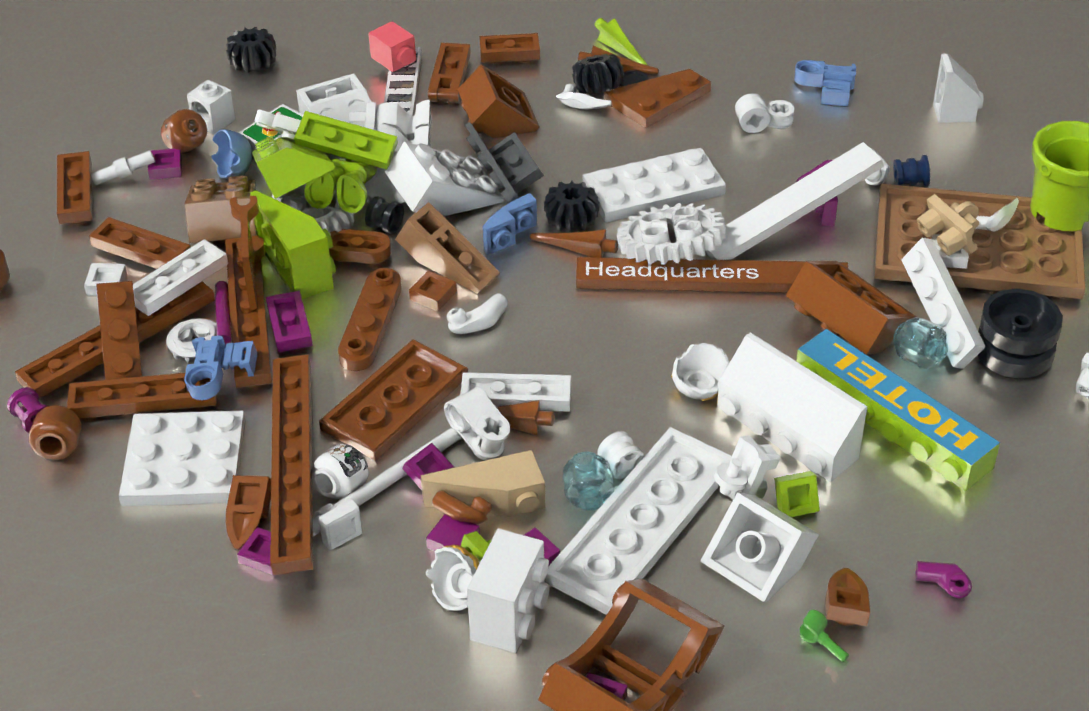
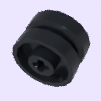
(1019, 333)

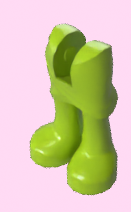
(350, 183)

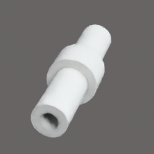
(123, 167)

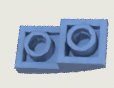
(509, 220)

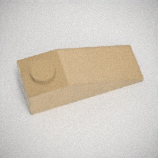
(507, 482)

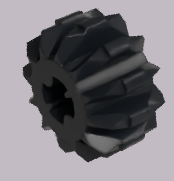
(251, 49)
(598, 74)
(571, 206)

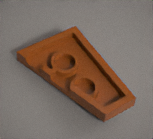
(658, 97)

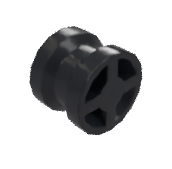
(384, 215)

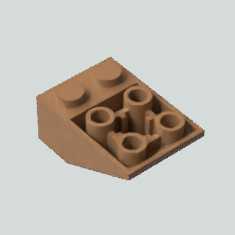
(210, 212)

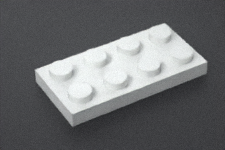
(655, 182)

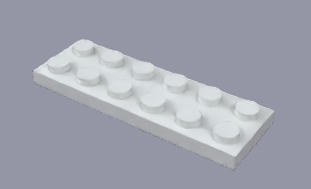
(638, 520)

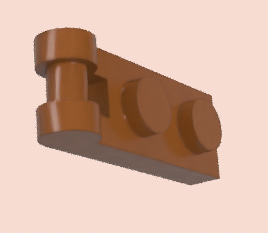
(449, 72)

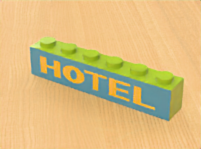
(903, 411)

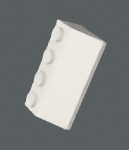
(792, 408)

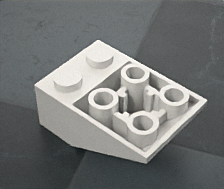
(334, 99)
(442, 179)

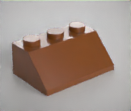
(847, 305)

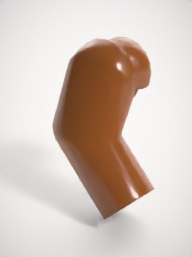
(459, 510)

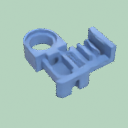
(837, 79)
(211, 358)

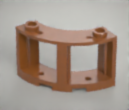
(570, 691)

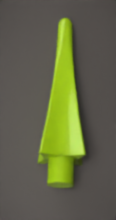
(614, 37)

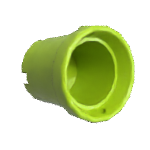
(1061, 175)

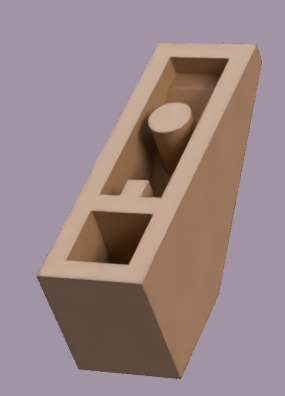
(445, 250)

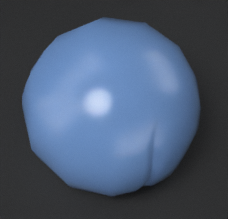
(233, 154)

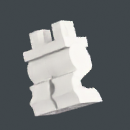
(396, 121)

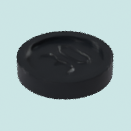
(633, 76)

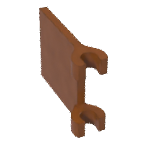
(246, 252)

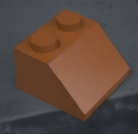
(496, 105)

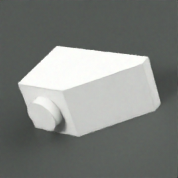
(956, 93)

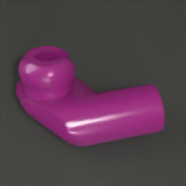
(946, 575)

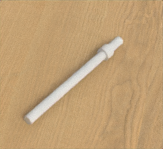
(386, 478)

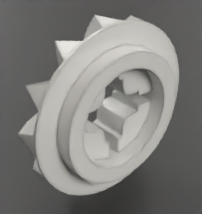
(181, 335)

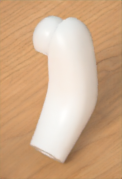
(479, 318)

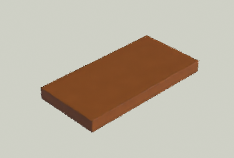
(393, 399)

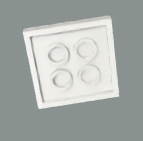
(182, 458)

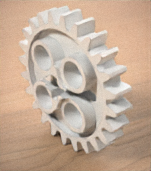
(693, 227)

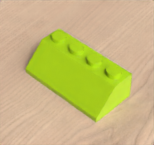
(288, 164)

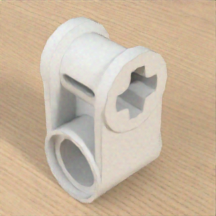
(478, 423)

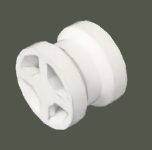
(752, 113)
(620, 454)

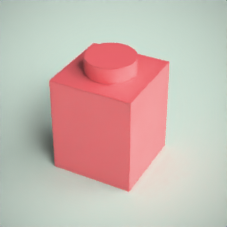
(392, 46)

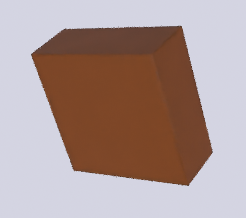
(432, 290)

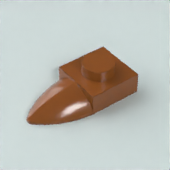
(246, 505)
(847, 599)

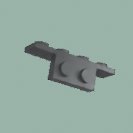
(510, 162)

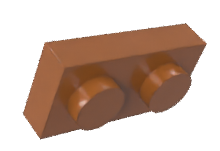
(509, 48)

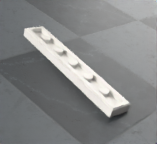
(797, 201)

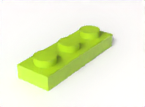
(346, 140)

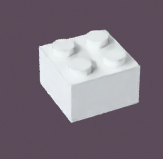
(507, 591)

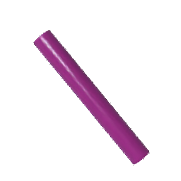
(223, 311)

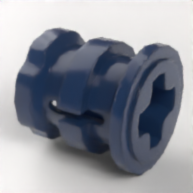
(912, 171)

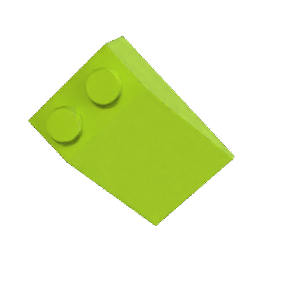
(295, 246)

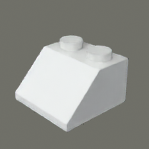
(758, 546)

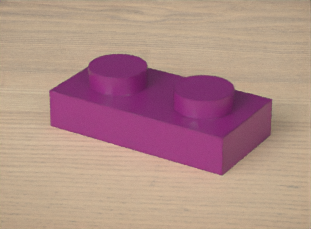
(289, 321)

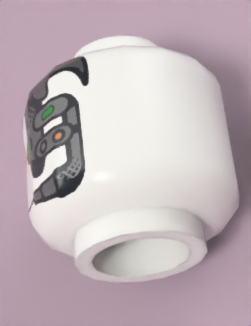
(339, 471)

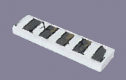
(403, 84)

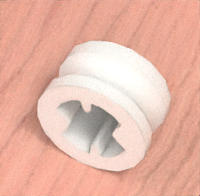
(781, 114)

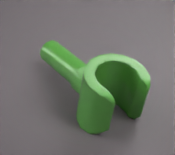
(813, 631)

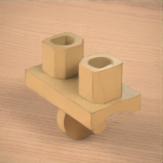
(955, 222)

